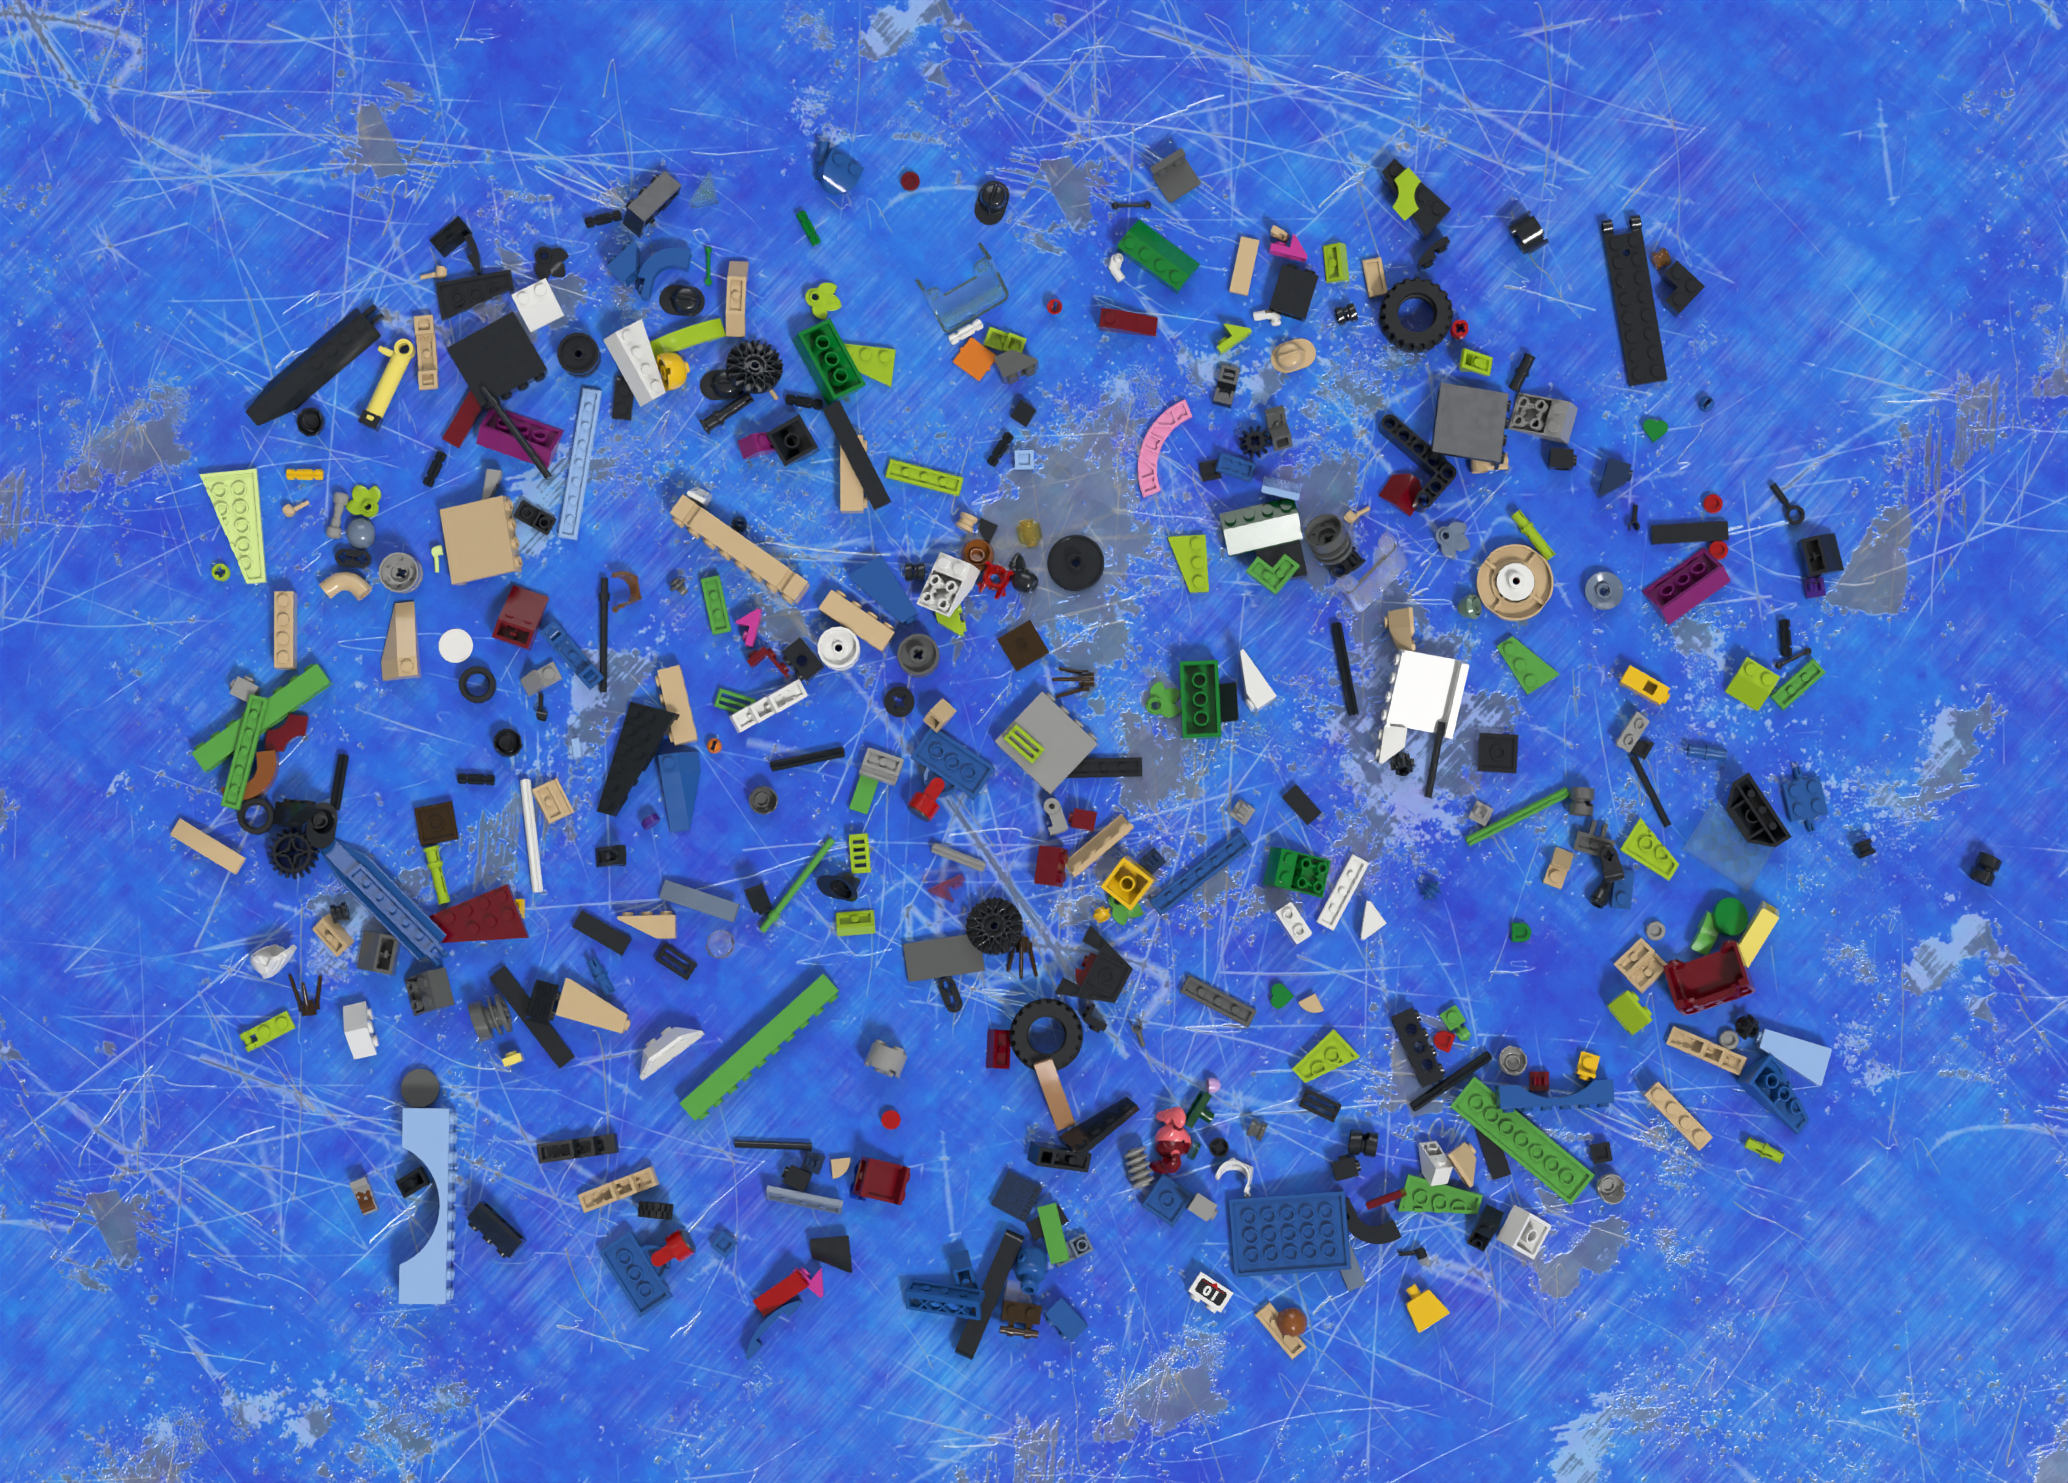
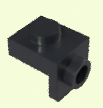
(1095, 1024)

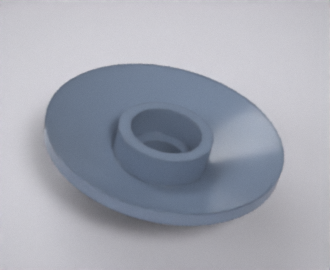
(1610, 583)

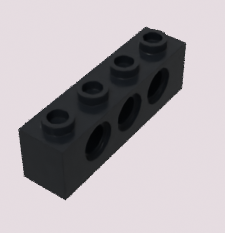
(1424, 1077)

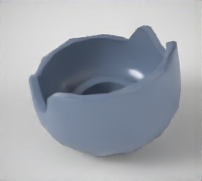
(361, 533)

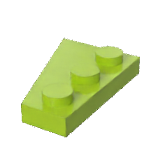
(1192, 561)
(1649, 851)
(1325, 1057)

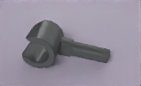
(1138, 1030)

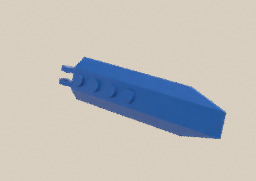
(385, 901)

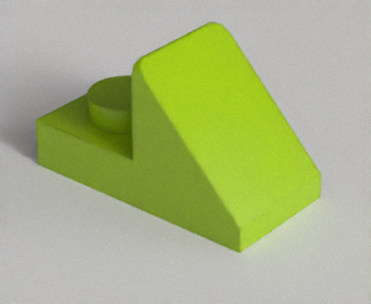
(1236, 335)
(1475, 362)

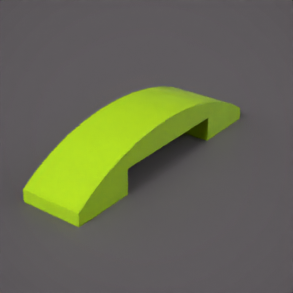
(688, 337)

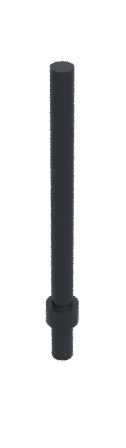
(494, 403)
(604, 597)

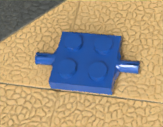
(1804, 799)

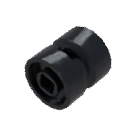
(1985, 869)
(1363, 1143)

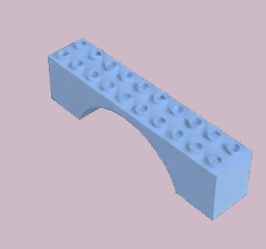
(432, 1139)

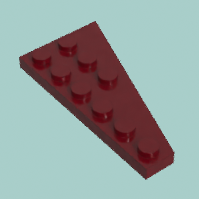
(483, 918)

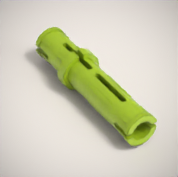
(1532, 534)

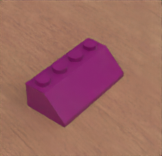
(541, 437)
(1686, 586)

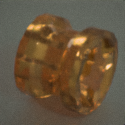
(1660, 258)

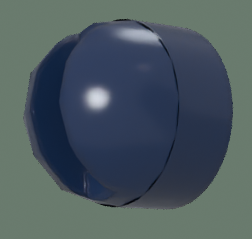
(738, 527)

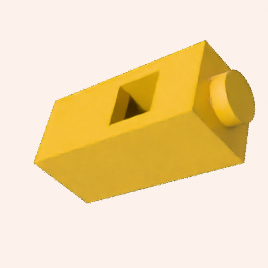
(1645, 686)

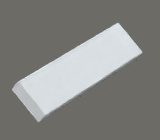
(1342, 892)

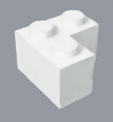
(360, 1030)

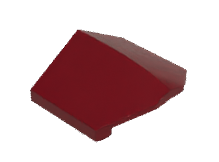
(1401, 491)

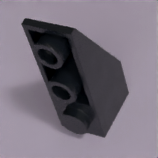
(294, 812)

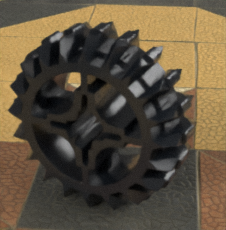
(284, 853)

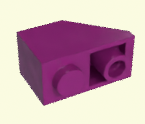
(755, 445)

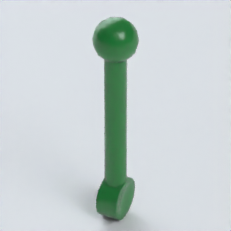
(708, 281)

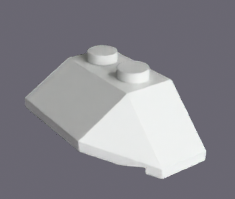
(666, 1048)

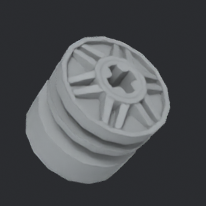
(390, 570)

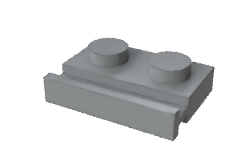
(881, 766)

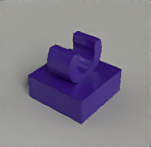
(1814, 587)

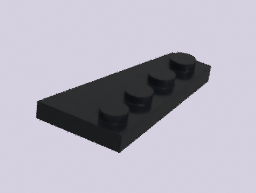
(466, 293)
(1095, 1129)

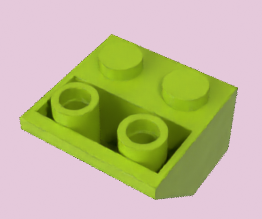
(1629, 1012)

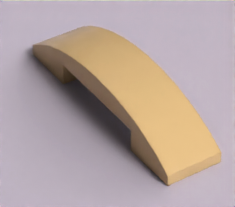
(427, 352)

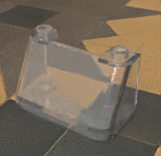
(1362, 593)

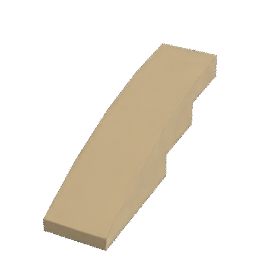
(208, 846)
(1706, 1051)
(618, 1189)

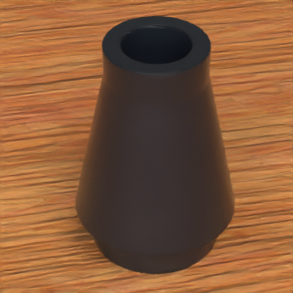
(1601, 894)

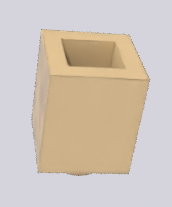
(939, 715)

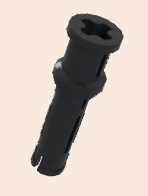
(718, 417)

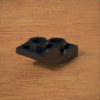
(1429, 256)
(534, 517)

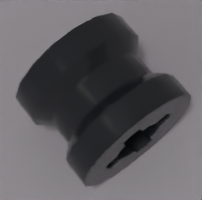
(1864, 848)
(339, 912)

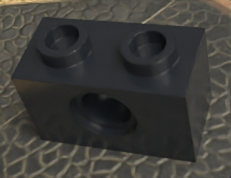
(799, 649)

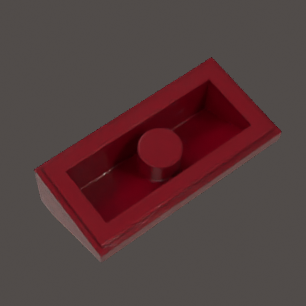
(998, 1049)

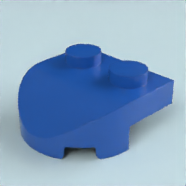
(839, 173)

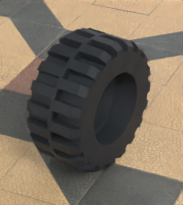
(1421, 290)
(1046, 1008)

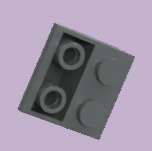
(1014, 365)
(379, 953)
(429, 991)

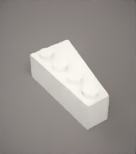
(636, 362)

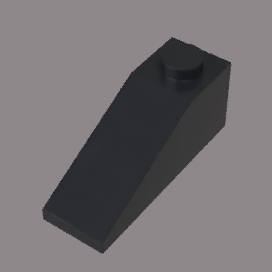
(1057, 1157)

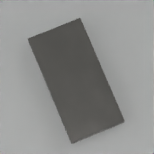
(942, 958)

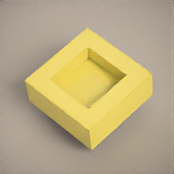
(512, 1058)

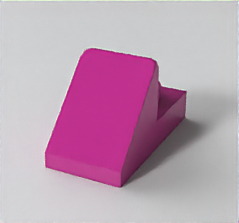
(1293, 252)
(751, 621)
(816, 1283)

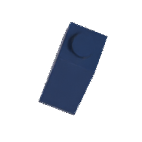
(1614, 476)

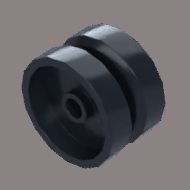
(568, 355)

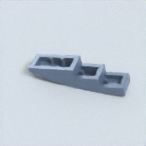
(699, 901)

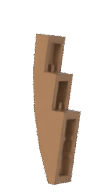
(1054, 1093)

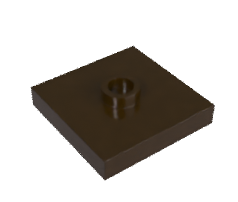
(1023, 645)
(436, 823)

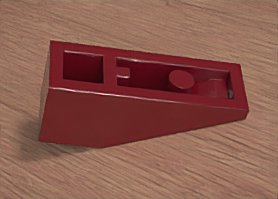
(1127, 322)

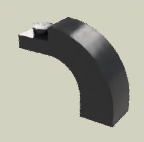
(1378, 1234)

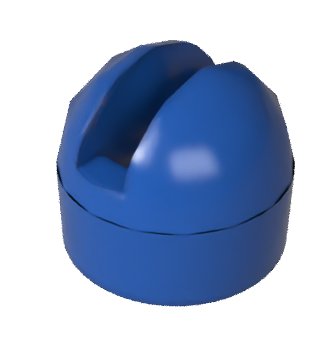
(1709, 407)

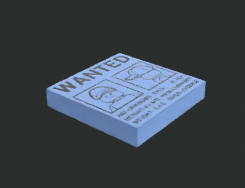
(1281, 488)

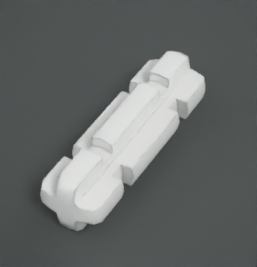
(965, 331)

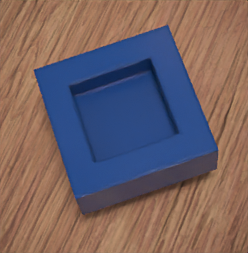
(724, 1244)

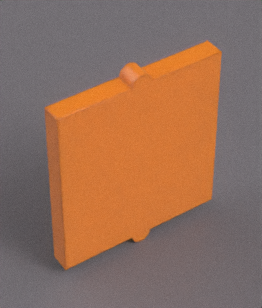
(974, 359)

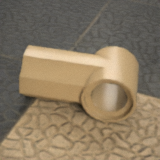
(1483, 467)

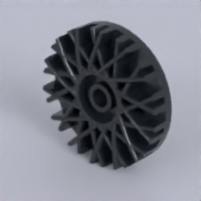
(754, 367)
(1070, 549)
(997, 940)

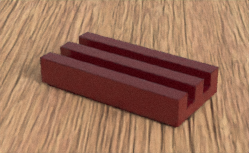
(1386, 1198)

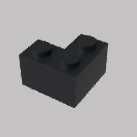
(1685, 288)

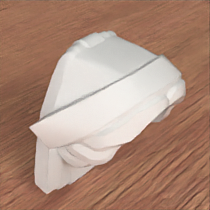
(271, 959)

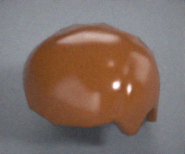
(1292, 1322)

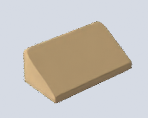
(333, 935)

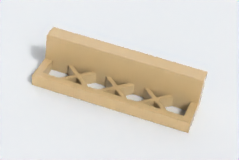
(1098, 845)

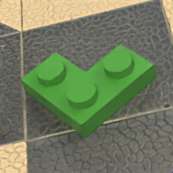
(1273, 578)

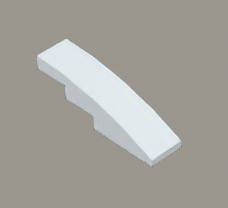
(768, 706)

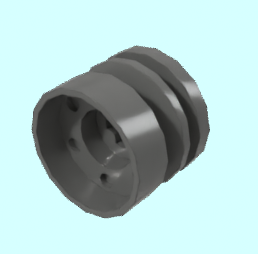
(1328, 539)
(490, 1017)

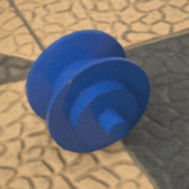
(1431, 890)

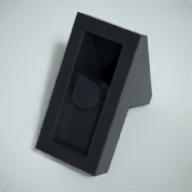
(611, 856)
(413, 1182)

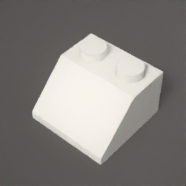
(537, 305)
(1523, 1232)

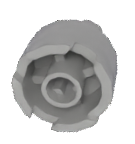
(885, 1059)

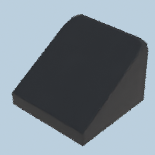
(1023, 413)

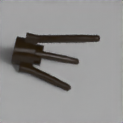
(1085, 679)
(1021, 948)
(307, 1006)

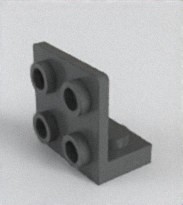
(1174, 176)

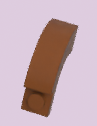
(265, 775)

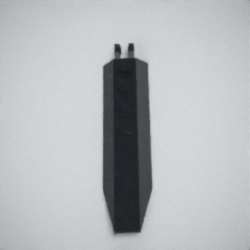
(316, 366)

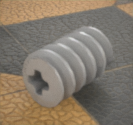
(1139, 1167)

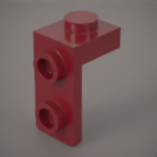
(757, 656)

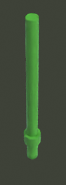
(774, 915)

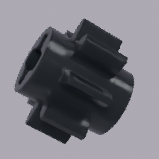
(1402, 764)
(1747, 1026)

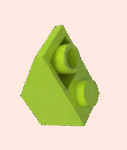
(953, 622)

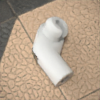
(1115, 265)
(1268, 314)

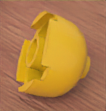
(672, 370)

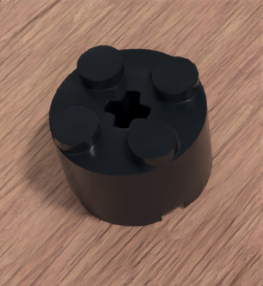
(1528, 233)

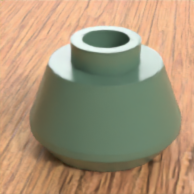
(1470, 607)

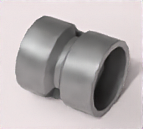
(1581, 801)

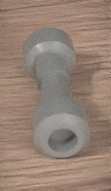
(334, 530)

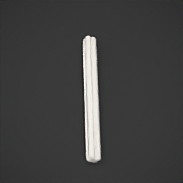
(531, 835)

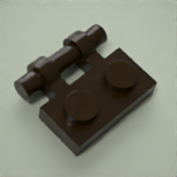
(1023, 1313)

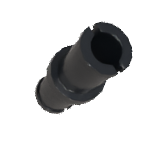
(1522, 372)

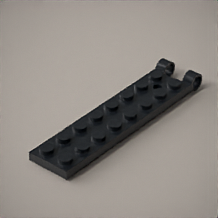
(1634, 304)

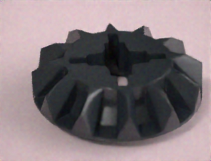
(899, 692)

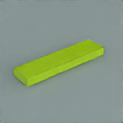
(924, 477)

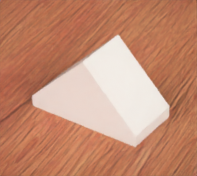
(1371, 921)

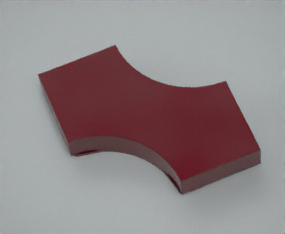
(279, 738)

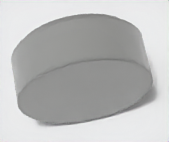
(1655, 931)
(1728, 1039)

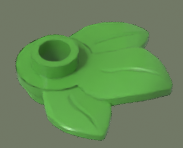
(1165, 698)
(1121, 913)

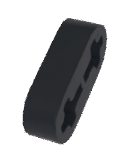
(354, 554)
(955, 993)

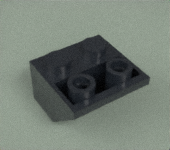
(1820, 555)

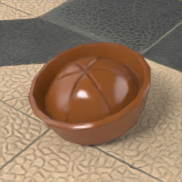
(977, 553)

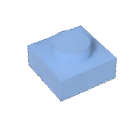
(1024, 459)
(576, 748)

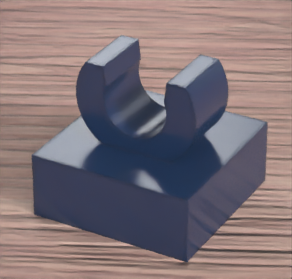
(1152, 861)
(813, 1162)

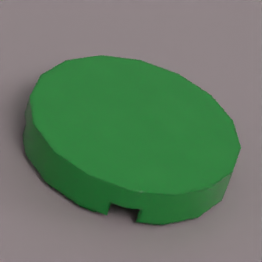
(1730, 916)

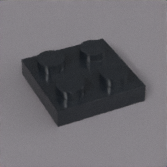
(1497, 753)

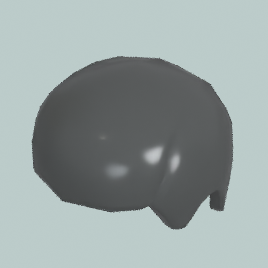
(763, 800)

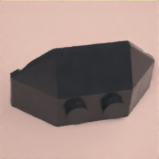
(1754, 814)

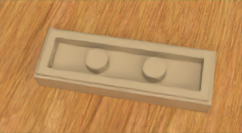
(1244, 266)
(1291, 1345)

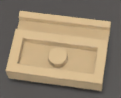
(552, 801)

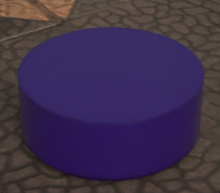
(650, 821)

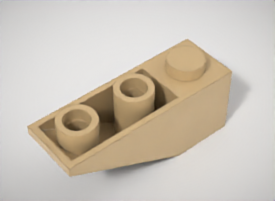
(658, 926)

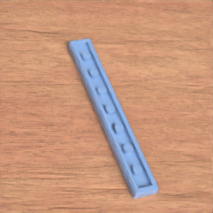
(580, 464)

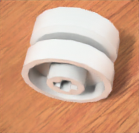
(843, 638)

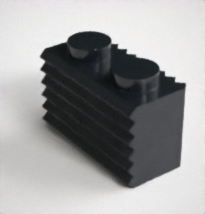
(542, 1002)

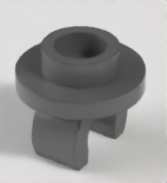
(677, 583)

